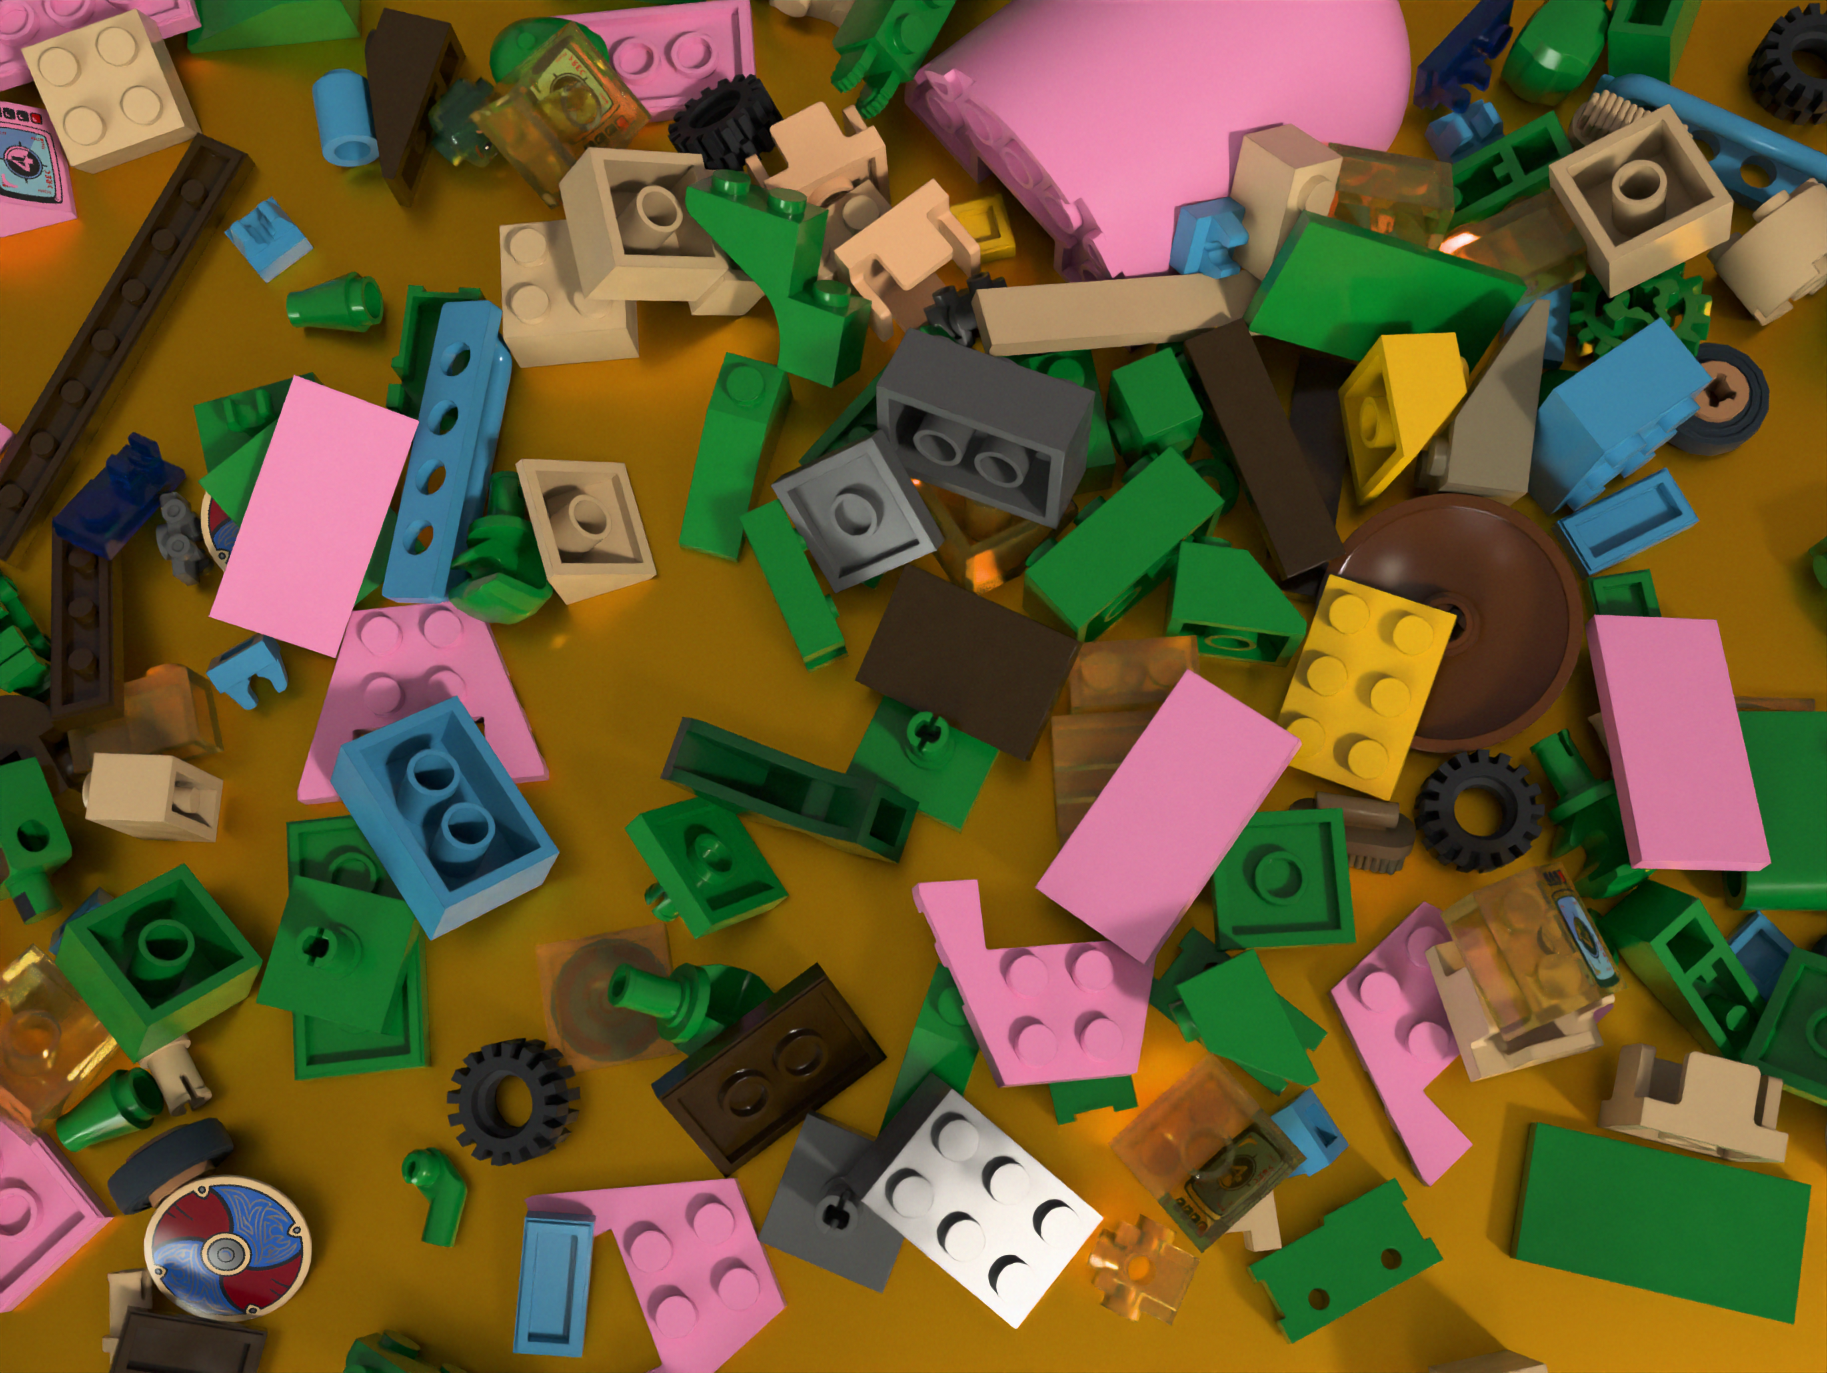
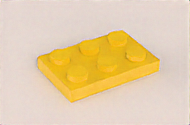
(1363, 684)

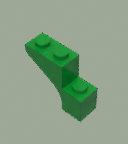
(780, 248)

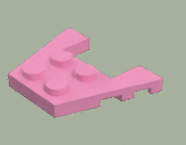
(406, 662)
(1039, 1008)
(1405, 1037)
(690, 1263)

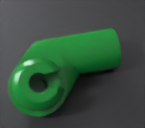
(444, 1190)

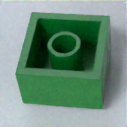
(157, 961)

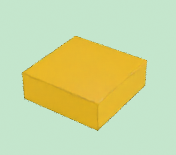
(988, 225)

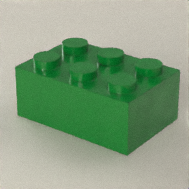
(1119, 548)

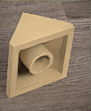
(585, 526)

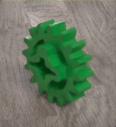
(1636, 308)

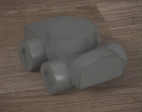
(954, 309)
(178, 538)

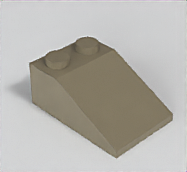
(1492, 429)

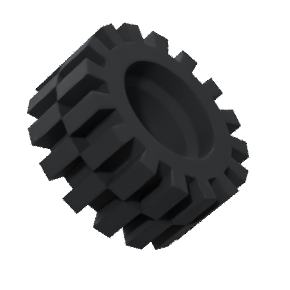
(1779, 75)
(727, 123)
(1506, 785)
(480, 1111)

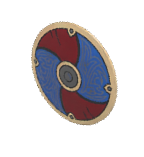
(228, 1248)

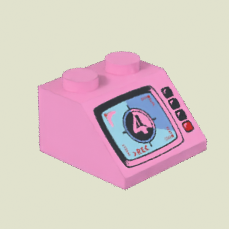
(32, 171)

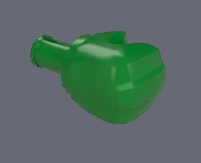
(1556, 49)
(502, 559)
(1587, 817)
(692, 1002)

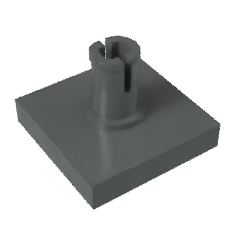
(858, 511)
(821, 1216)

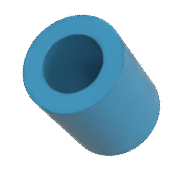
(345, 118)

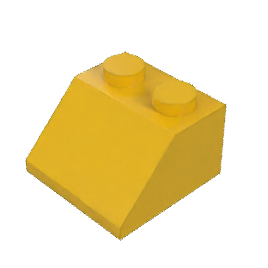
(1397, 404)

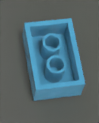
(1612, 417)
(443, 816)

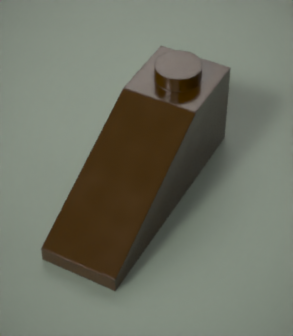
(408, 71)

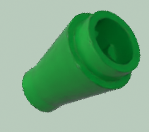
(338, 304)
(114, 1109)

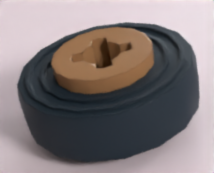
(1741, 407)
(169, 1163)

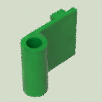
(1791, 790)

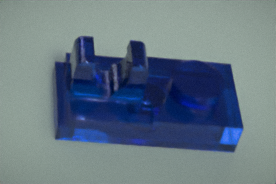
(1461, 57)
(118, 498)

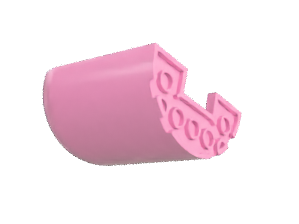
(1142, 107)

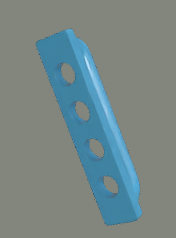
(1731, 138)
(464, 451)

